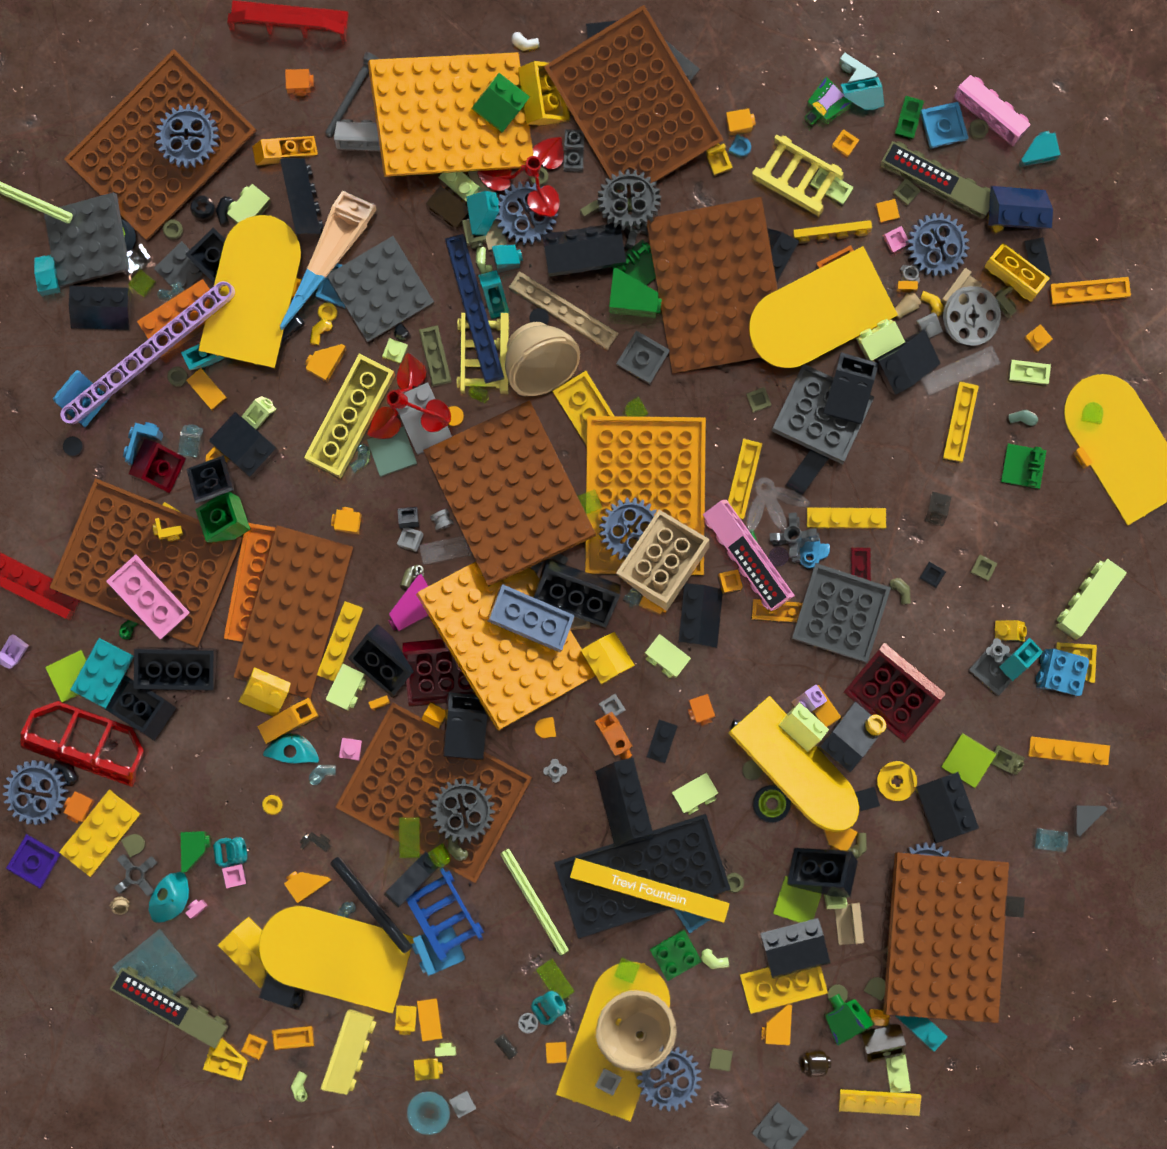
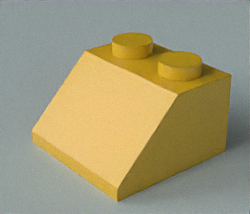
(607, 658)
(264, 692)

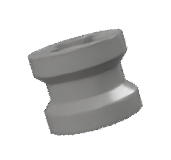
(442, 520)
(528, 1025)

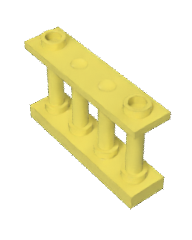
(781, 185)
(501, 344)

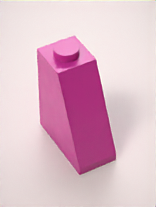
(409, 608)

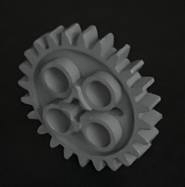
(610, 200)
(445, 815)

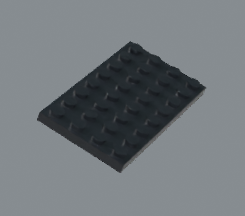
(677, 856)

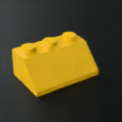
(545, 101)
(1016, 272)
(243, 949)

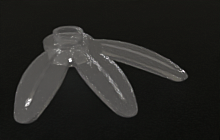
(773, 507)

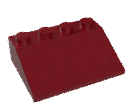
(434, 673)
(895, 692)

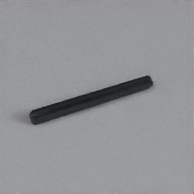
(371, 905)

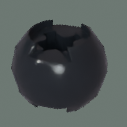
(205, 201)

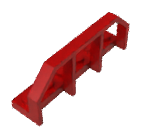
(288, 16)
(37, 585)
(78, 759)

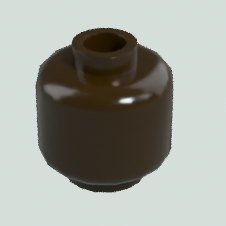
(815, 1063)

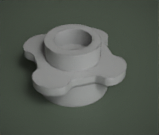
(910, 269)
(998, 656)
(560, 770)

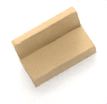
(963, 280)
(849, 924)

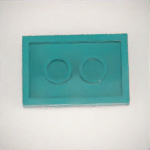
(102, 673)

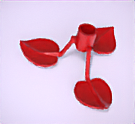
(540, 201)
(385, 421)

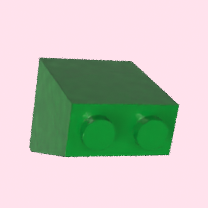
(632, 297)

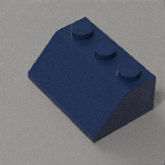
(1020, 208)

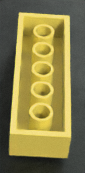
(349, 416)

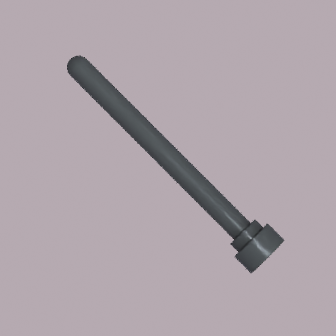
(350, 94)

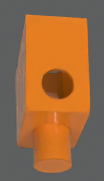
(614, 735)

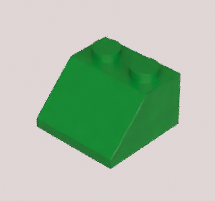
(500, 102)
(222, 518)

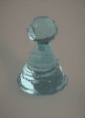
(633, 597)

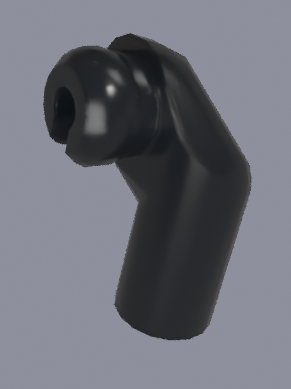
(221, 210)
(68, 772)

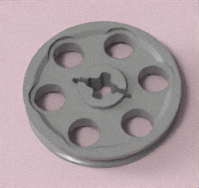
(972, 324)

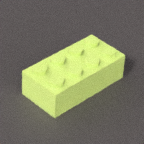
(1093, 596)

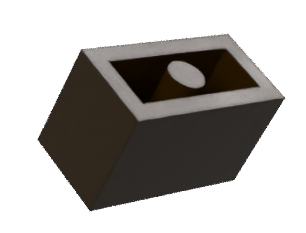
(448, 207)
(883, 1043)

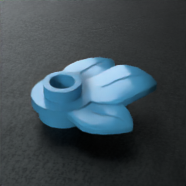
(814, 549)

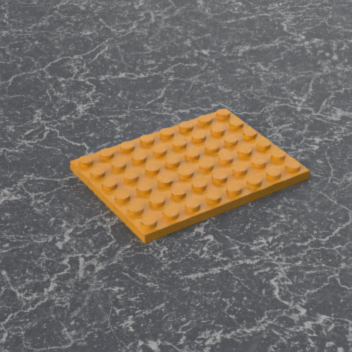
(429, 119)
(647, 461)
(502, 667)

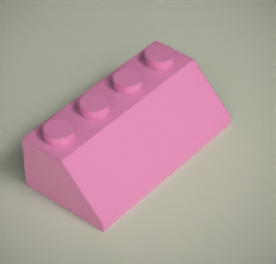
(987, 106)

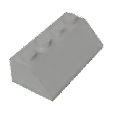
(356, 135)

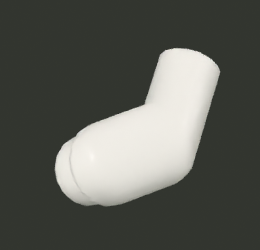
(524, 44)

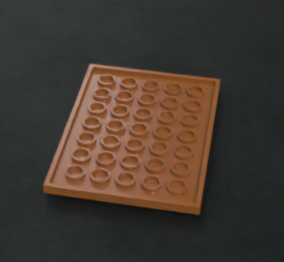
(634, 100)
(123, 150)
(710, 277)
(509, 493)
(119, 526)
(406, 770)
(946, 938)

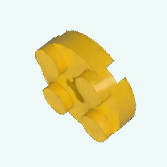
(904, 772)

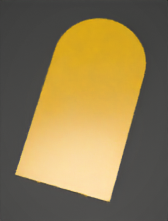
(262, 266)
(819, 311)
(1124, 448)
(802, 776)
(333, 956)
(587, 1060)

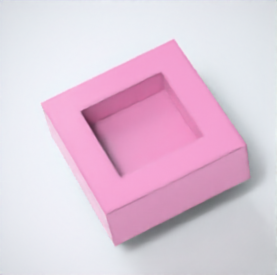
(896, 239)
(350, 749)
(234, 876)
(196, 908)

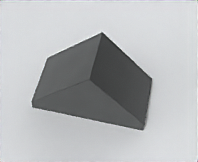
(1085, 816)

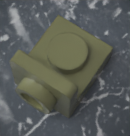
(470, 240)
(1006, 305)
(1008, 760)

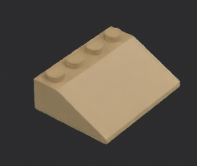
(663, 559)

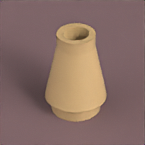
(908, 304)

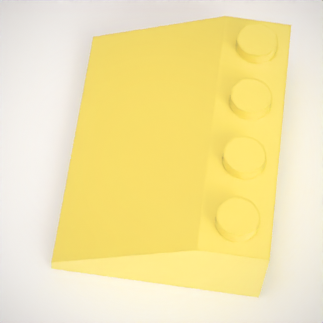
(348, 1051)

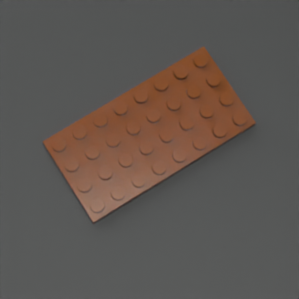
(294, 609)

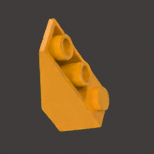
(272, 150)
(288, 720)

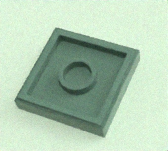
(392, 453)

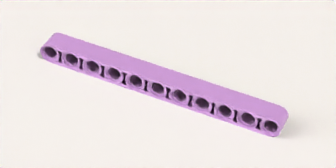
(138, 354)

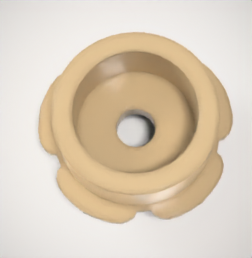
(119, 905)

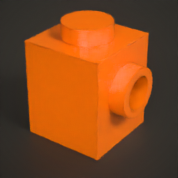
(299, 81)
(701, 710)
(78, 807)

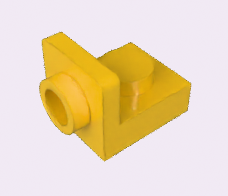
(406, 1019)
(428, 1069)

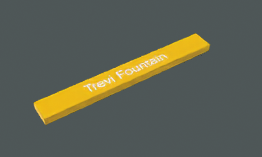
(649, 890)

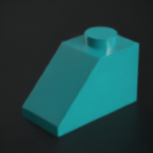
(865, 93)
(1042, 149)
(482, 211)
(506, 257)
(46, 275)
(493, 293)
(197, 359)
(1021, 659)

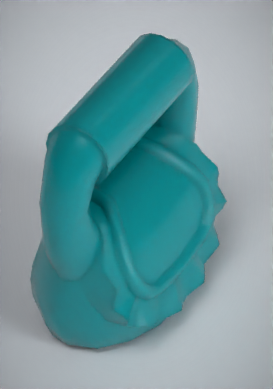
(235, 850)
(552, 1005)

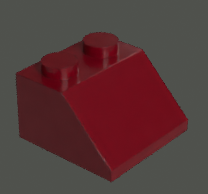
(157, 465)

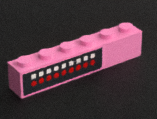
(748, 555)

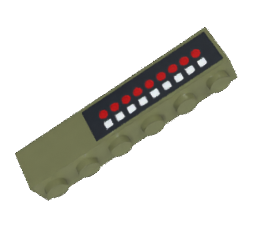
(936, 179)
(169, 1007)

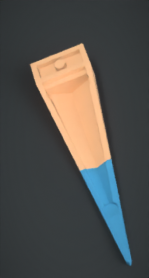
(343, 227)

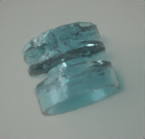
(418, 1107)

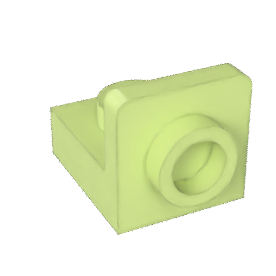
(258, 411)

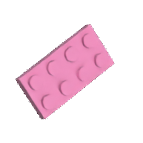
(148, 597)

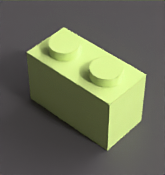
(251, 203)
(880, 339)
(666, 656)
(346, 687)
(803, 727)
(695, 793)

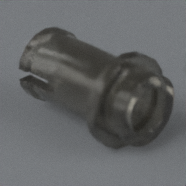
(506, 1047)

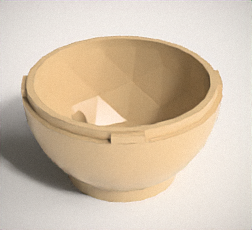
(540, 359)
(638, 1013)

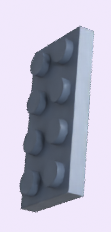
(531, 618)

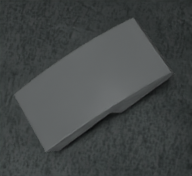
(573, 150)

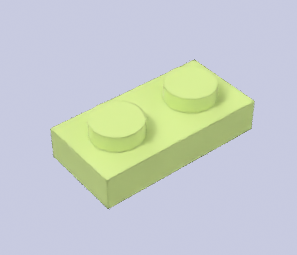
(460, 183)
(838, 189)
(1029, 372)
(898, 1074)

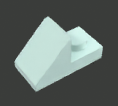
(860, 71)

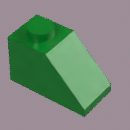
(193, 848)

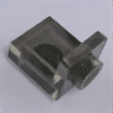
(138, 259)
(938, 508)
(321, 841)

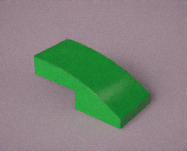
(909, 116)

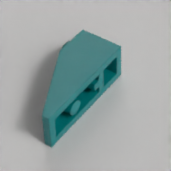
(924, 1030)

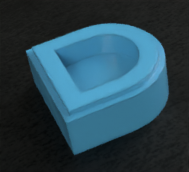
(740, 147)

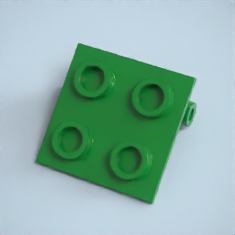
(639, 263)
(1024, 466)
(675, 955)

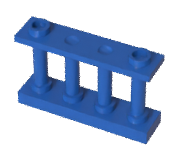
(433, 931)

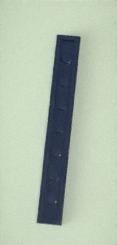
(474, 308)

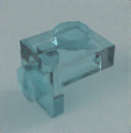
(190, 440)
(1051, 840)

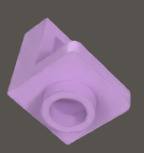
(12, 651)
(811, 698)

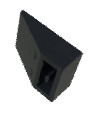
(850, 388)
(464, 727)

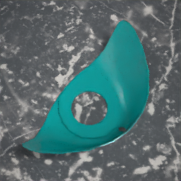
(304, 750)
(178, 891)

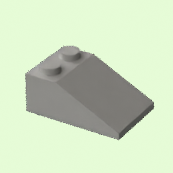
(411, 420)

